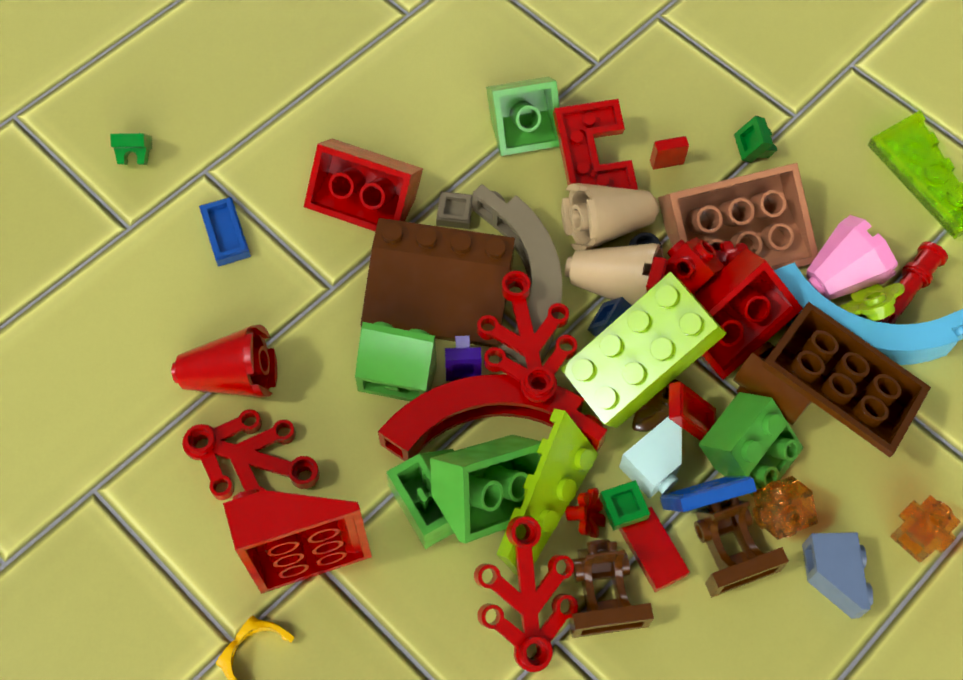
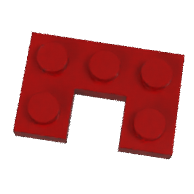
(576, 133)

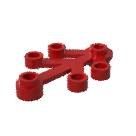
(527, 342)
(246, 453)
(528, 599)

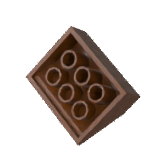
(436, 279)
(847, 378)

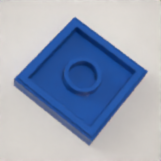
(707, 493)

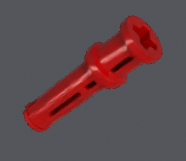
(917, 276)

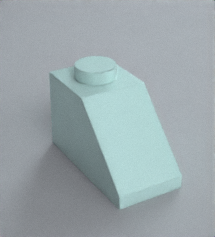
(655, 459)

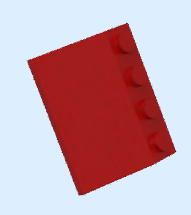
(294, 535)

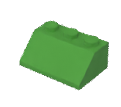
(483, 484)

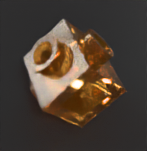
(784, 507)
(926, 528)

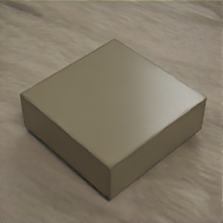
(454, 210)

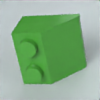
(524, 115)

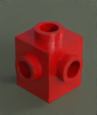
(694, 263)

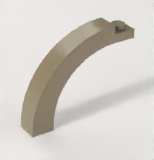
(535, 250)

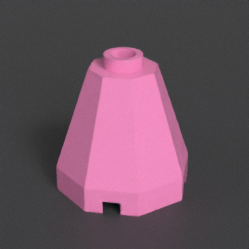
(851, 260)

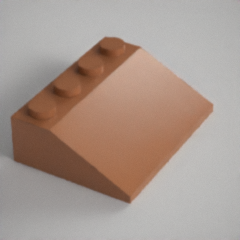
(755, 209)

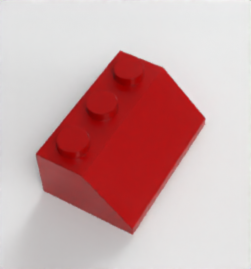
(360, 185)
(748, 305)

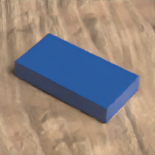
(224, 231)

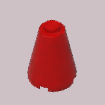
(230, 365)

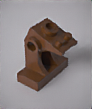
(598, 562)
(744, 566)

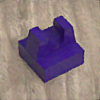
(462, 360)

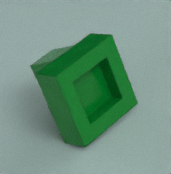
(755, 140)
(131, 142)
(624, 505)

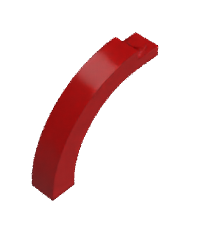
(475, 399)

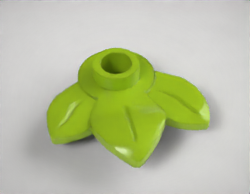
(874, 301)

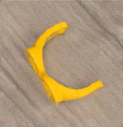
(249, 628)

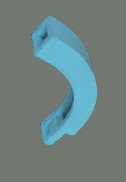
(900, 342)

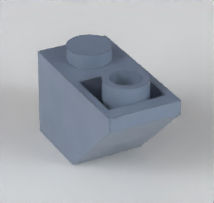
(837, 571)

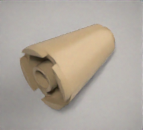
(605, 213)
(613, 270)

